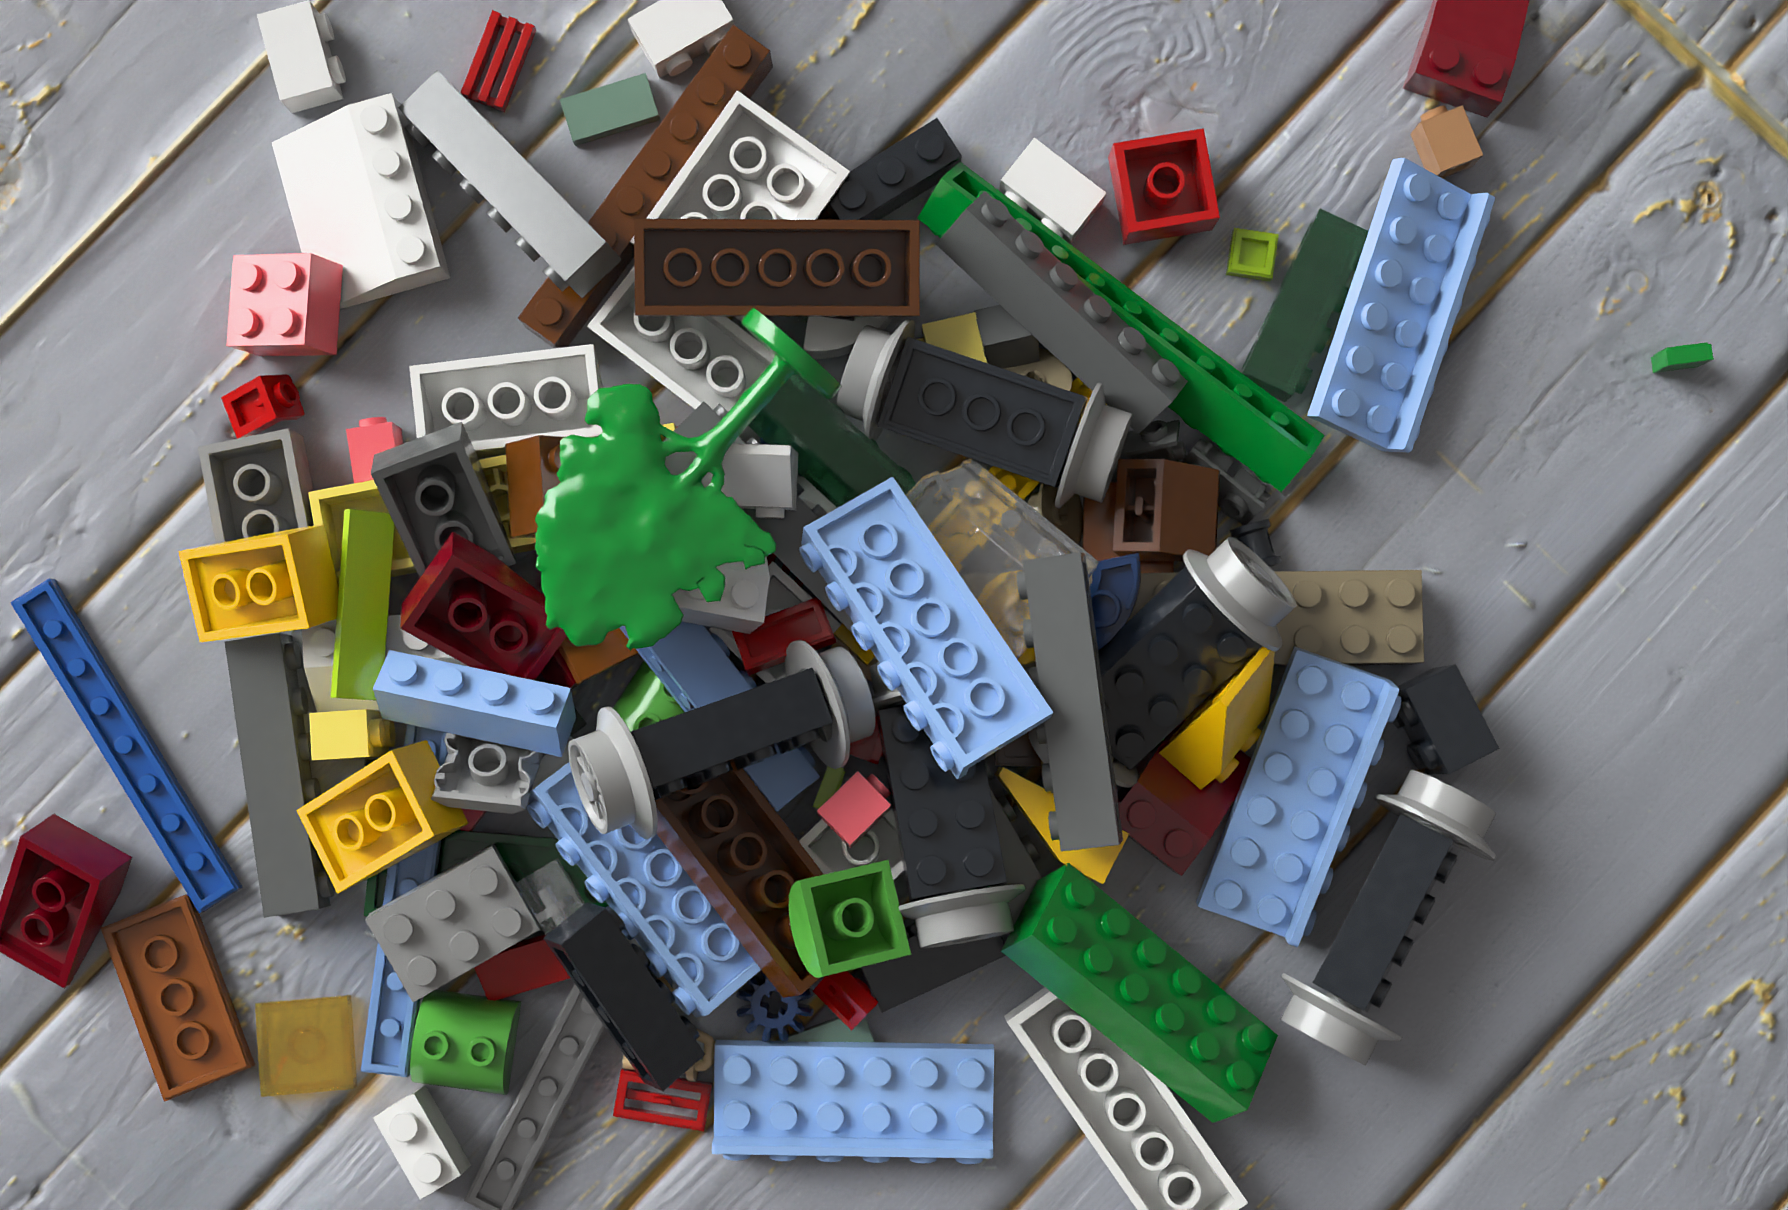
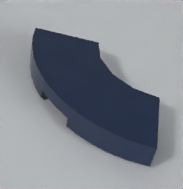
(1114, 594)

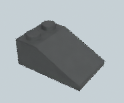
(437, 490)

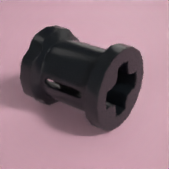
(1258, 540)

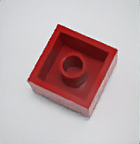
(1163, 186)

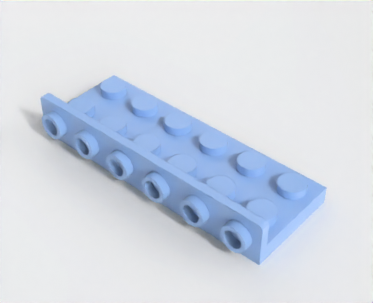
(1401, 308)
(923, 627)
(1299, 795)
(651, 896)
(853, 1100)

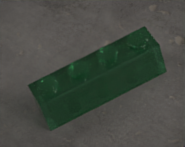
(1304, 305)
(829, 446)

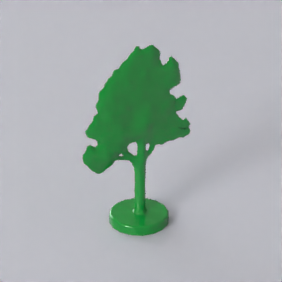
(633, 534)

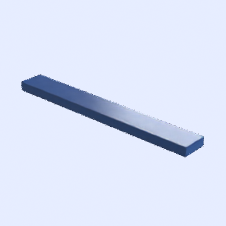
(126, 745)

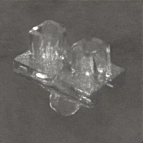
(550, 895)

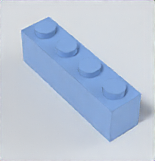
(475, 703)

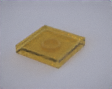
(305, 1045)

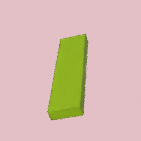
(362, 603)

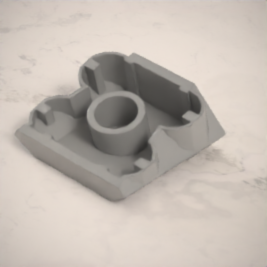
(485, 775)

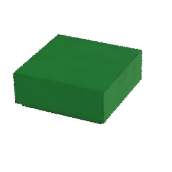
(1682, 357)

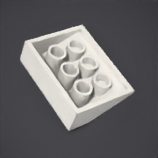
(751, 171)
(362, 200)

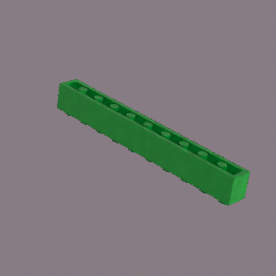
(1215, 399)

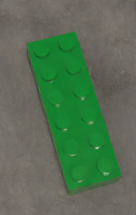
(1140, 993)

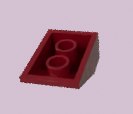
(1468, 52)
(480, 612)
(1171, 813)
(58, 897)

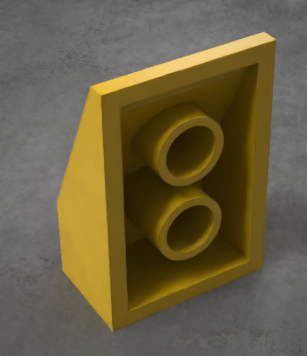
(261, 584)
(1223, 723)
(1035, 806)
(379, 816)

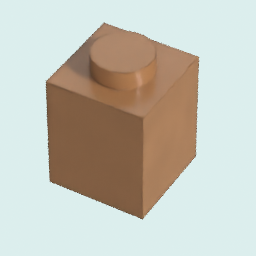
(1446, 141)

